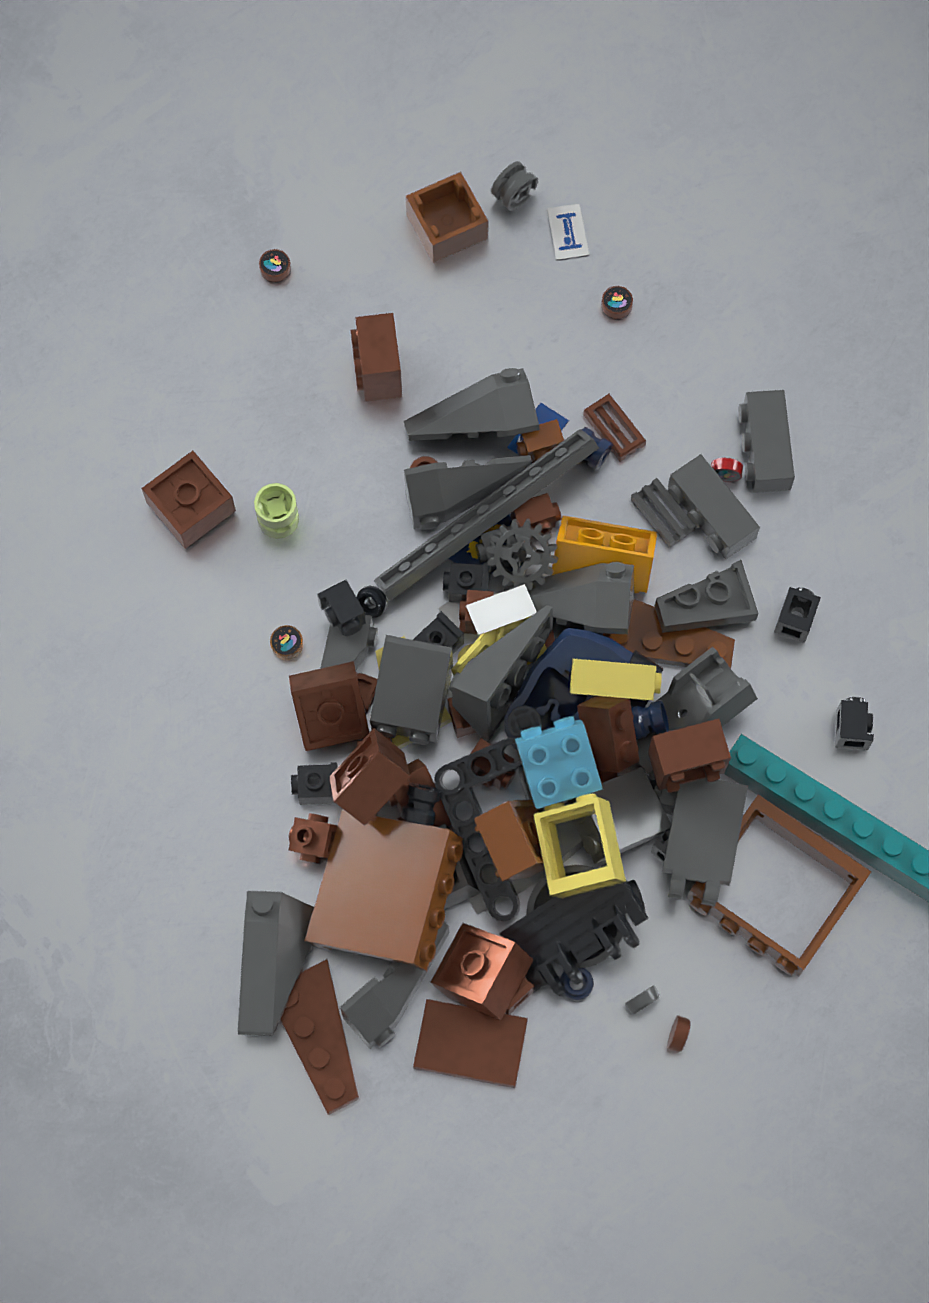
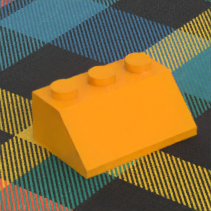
(594, 542)

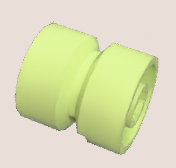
(276, 510)

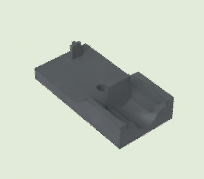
(706, 693)

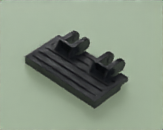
(577, 926)

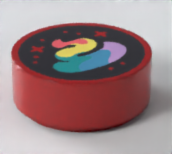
(728, 469)

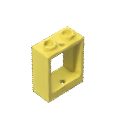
(614, 679)
(557, 813)

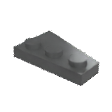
(715, 601)

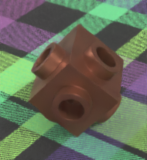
(312, 837)

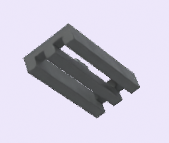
(647, 491)

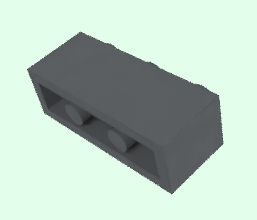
(767, 441)
(712, 507)

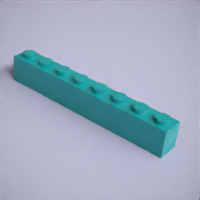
(830, 815)

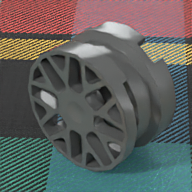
(514, 185)

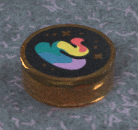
(286, 642)

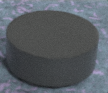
(643, 1000)

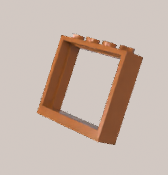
(812, 845)

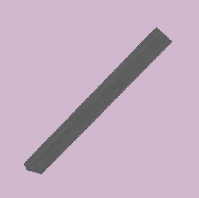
(486, 514)

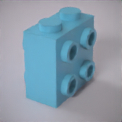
(558, 762)

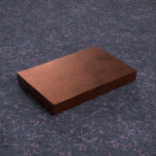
(470, 1043)

